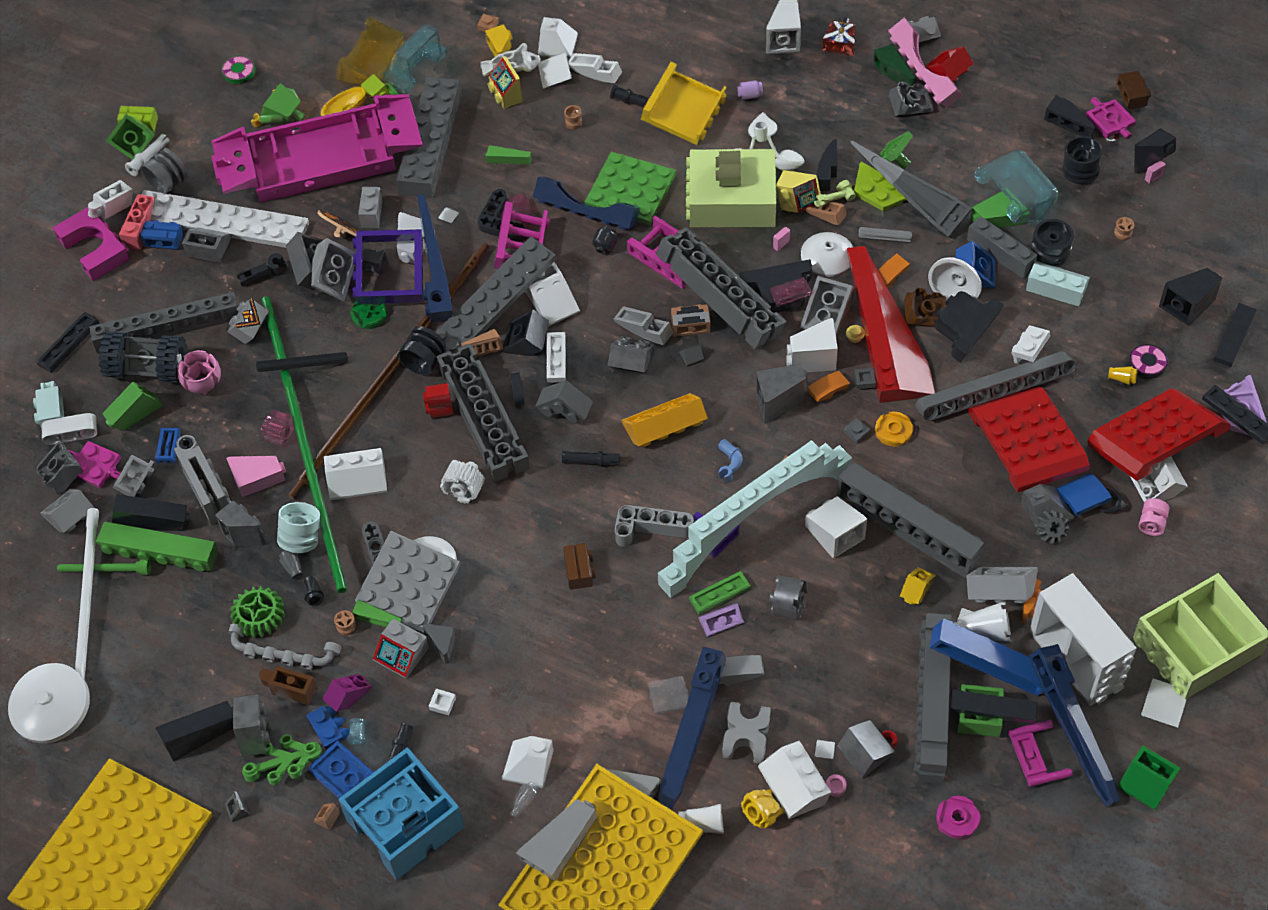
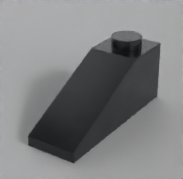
(1068, 116)

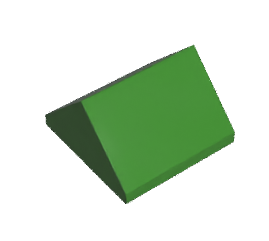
(130, 136)

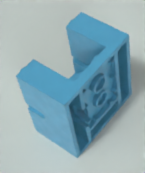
(392, 797)

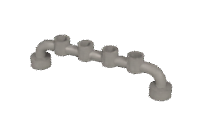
(288, 657)

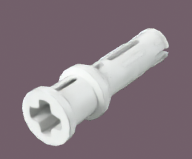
(140, 158)

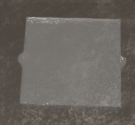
(668, 694)

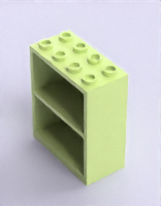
(731, 206)
(1201, 636)

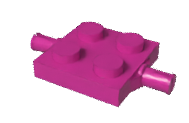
(1110, 118)
(96, 464)

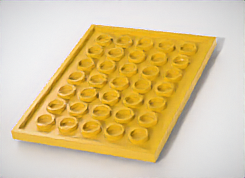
(113, 846)
(620, 861)

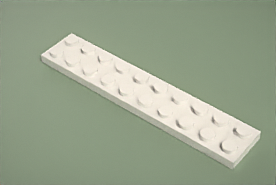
(242, 222)

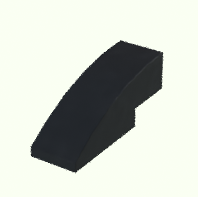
(827, 166)

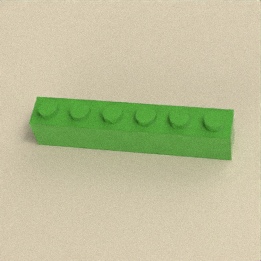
(157, 546)

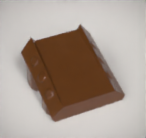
(922, 307)

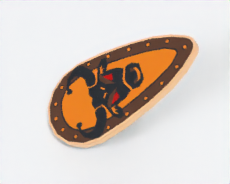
(341, 224)

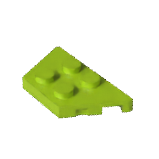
(876, 189)

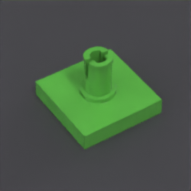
(894, 149)

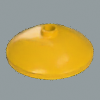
(345, 100)

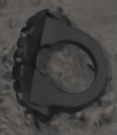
(1121, 503)

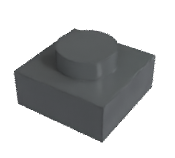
(865, 378)
(856, 431)

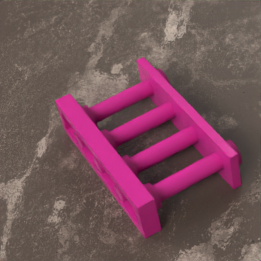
(507, 229)
(648, 257)

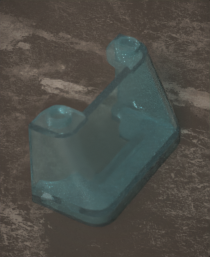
(1023, 183)

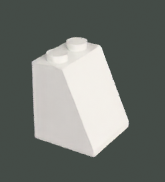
(784, 28)
(814, 348)
(836, 526)

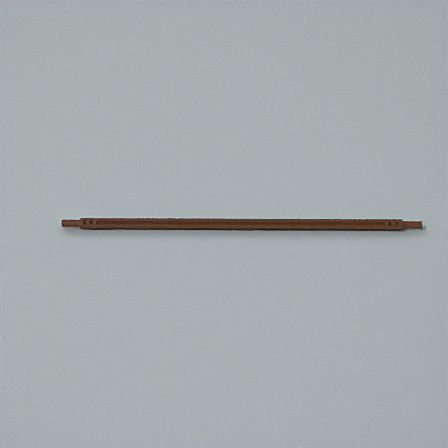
(380, 381)

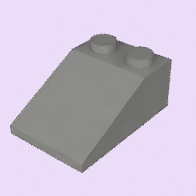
(332, 268)
(828, 301)

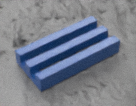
(166, 457)

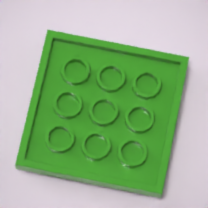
(631, 182)

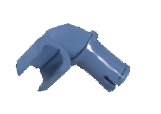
(734, 455)

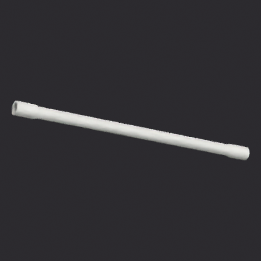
(82, 641)

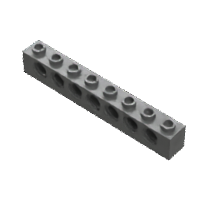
(171, 320)

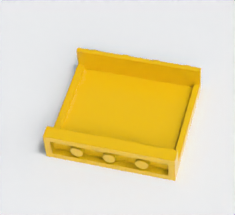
(683, 105)

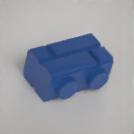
(162, 234)

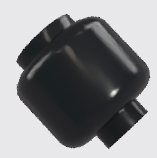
(605, 240)

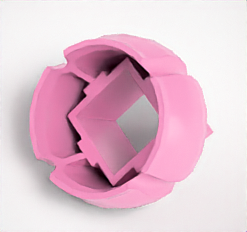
(195, 364)

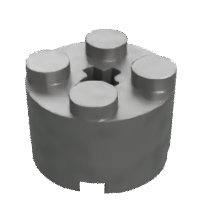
(788, 597)

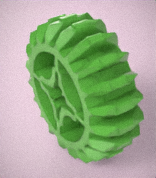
(262, 616)

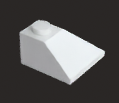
(556, 38)
(529, 761)

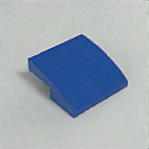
(1084, 494)

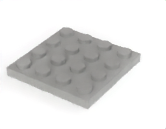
(408, 580)

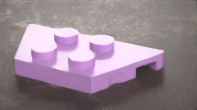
(1246, 395)

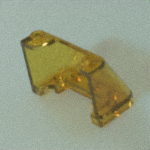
(371, 53)

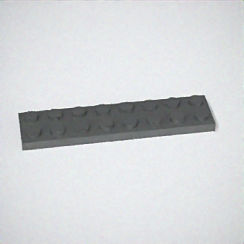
(496, 294)

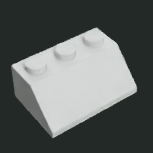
(355, 474)
(795, 780)

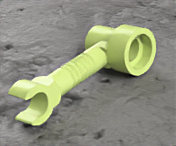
(844, 190)

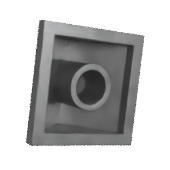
(865, 748)

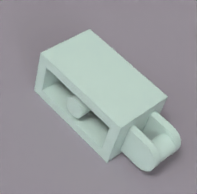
(48, 403)

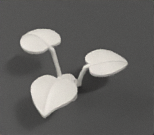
(761, 130)

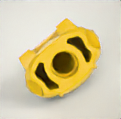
(761, 808)

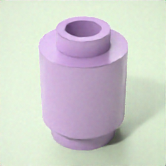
(750, 90)

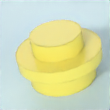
(855, 333)

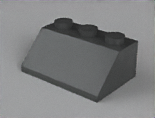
(301, 253)

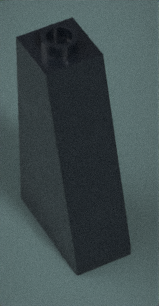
(149, 514)
(196, 729)

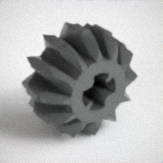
(1058, 527)

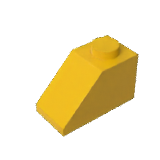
(499, 39)
(917, 586)

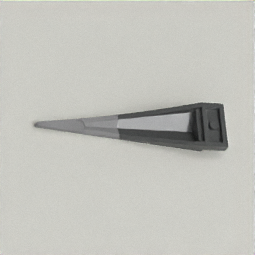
(936, 205)

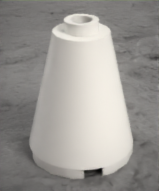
(988, 622)

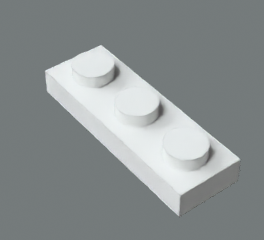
(556, 357)

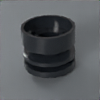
(1082, 160)
(420, 350)

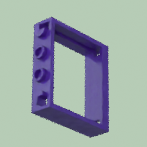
(391, 296)

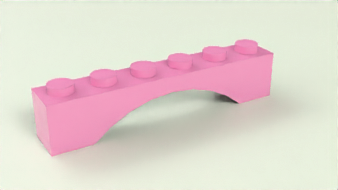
(942, 87)

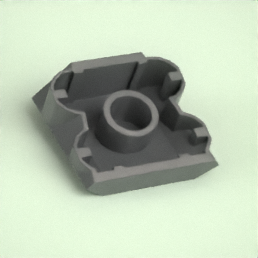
(910, 99)
(58, 468)

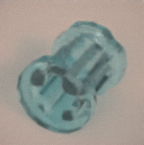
(357, 728)

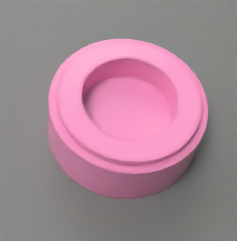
(837, 785)

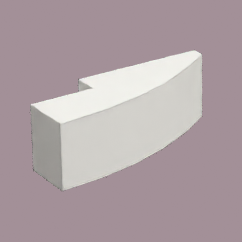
(595, 67)

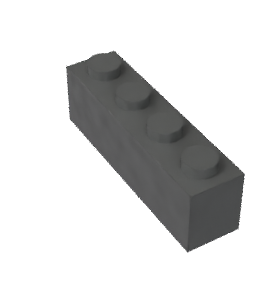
(1002, 247)

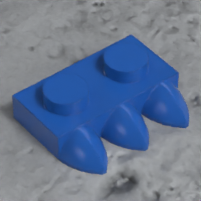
(327, 727)

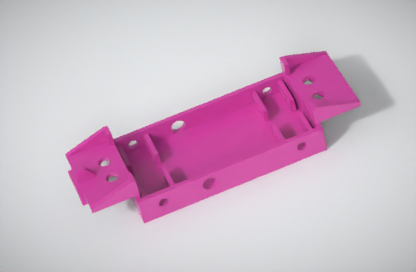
(320, 153)

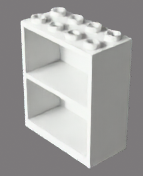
(1087, 636)

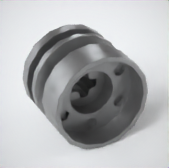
(164, 171)

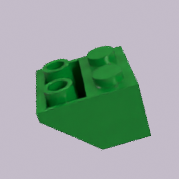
(1148, 777)

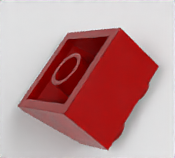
(951, 63)

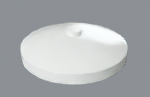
(48, 703)

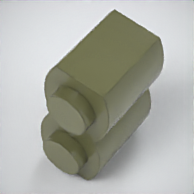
(729, 168)

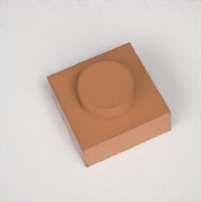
(487, 22)

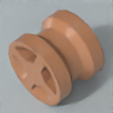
(1124, 228)
(341, 620)

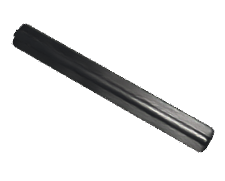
(300, 362)

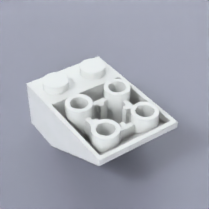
(552, 296)

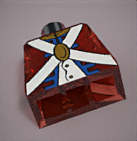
(840, 37)

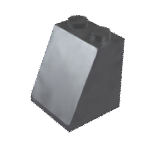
(780, 390)

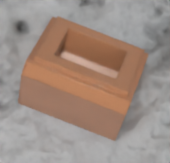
(327, 815)

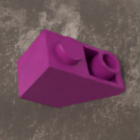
(346, 691)

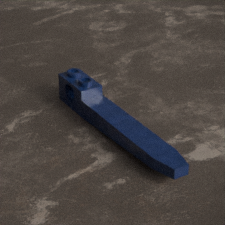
(438, 287)
(1056, 681)
(692, 724)

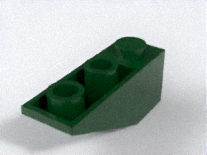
(891, 64)

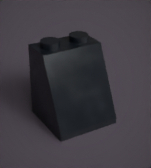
(1190, 295)

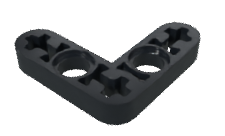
(493, 218)

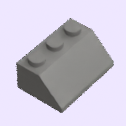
(1001, 584)

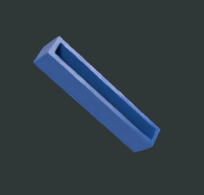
(985, 655)

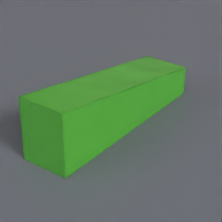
(507, 156)
(373, 615)

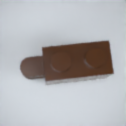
(289, 684)

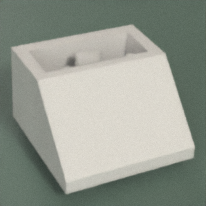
(1162, 483)

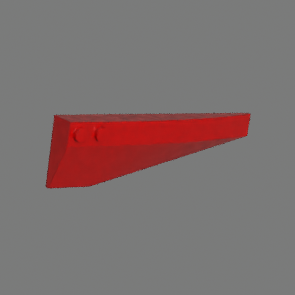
(893, 351)

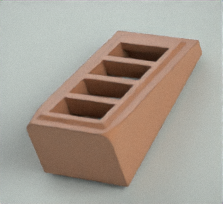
(833, 212)
(487, 337)

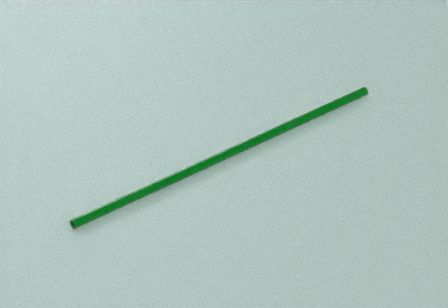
(305, 451)

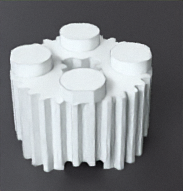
(462, 481)

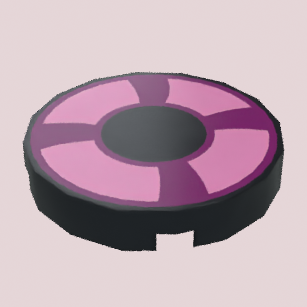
(1148, 361)

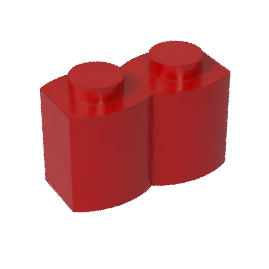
(438, 401)

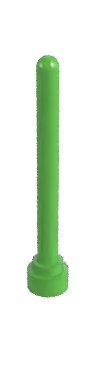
(142, 567)

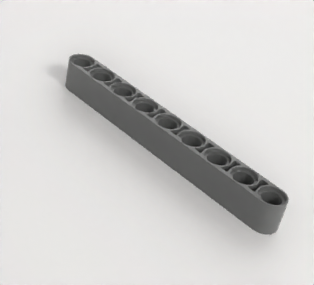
(995, 386)

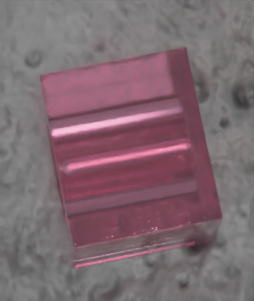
(277, 428)

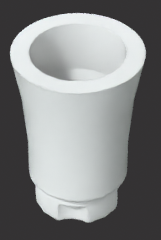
(708, 818)

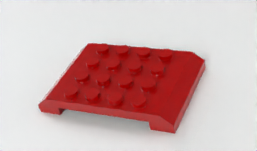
(1155, 432)
(1030, 438)

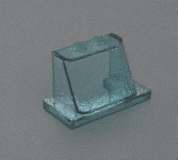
(422, 43)

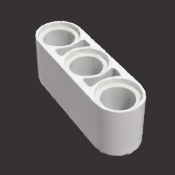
(69, 428)

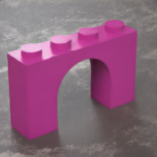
(106, 257)

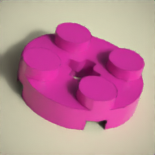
(955, 829)

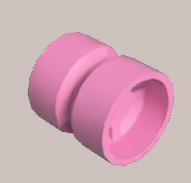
(1154, 517)

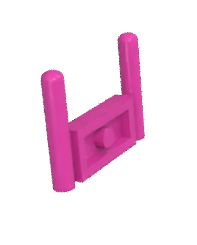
(1030, 756)

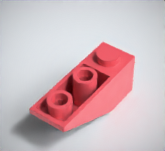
(134, 223)

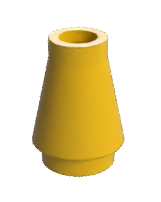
(1123, 374)

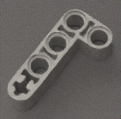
(654, 525)

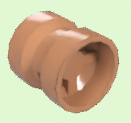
(573, 117)

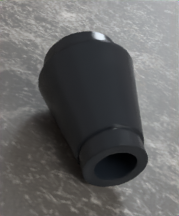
(312, 592)

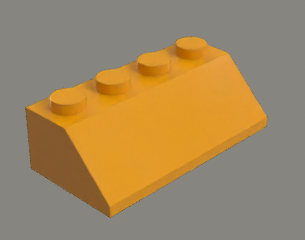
(665, 419)

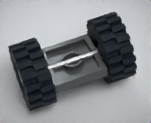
(141, 356)

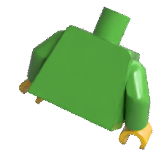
(279, 108)

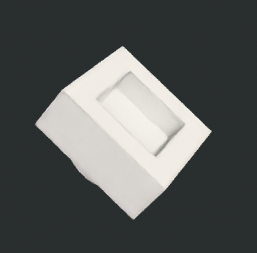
(442, 702)

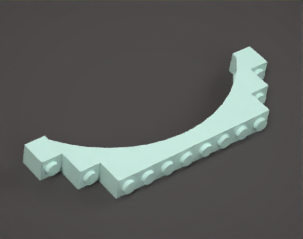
(708, 531)

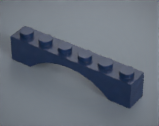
(552, 191)

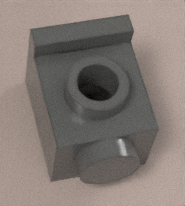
(374, 260)

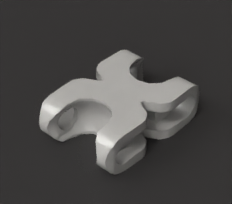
(746, 732)

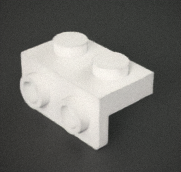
(1030, 344)

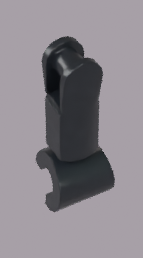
(249, 276)

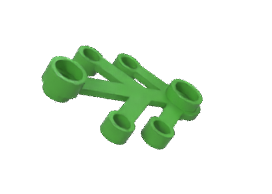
(305, 752)

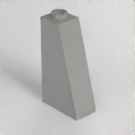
(558, 840)

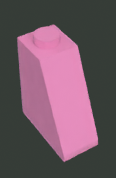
(256, 472)

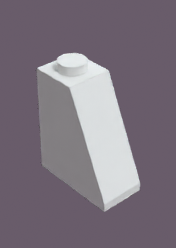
(406, 248)

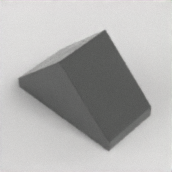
(441, 638)

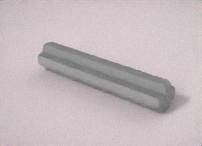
(885, 234)

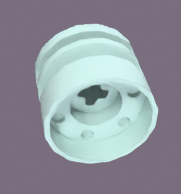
(298, 527)

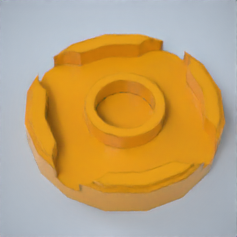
(894, 429)

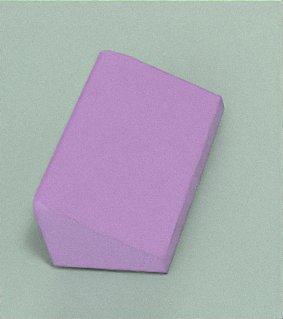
(721, 619)

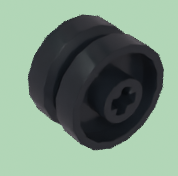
(1052, 241)

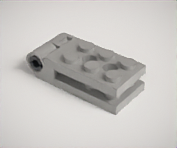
(195, 467)

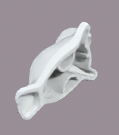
(519, 59)

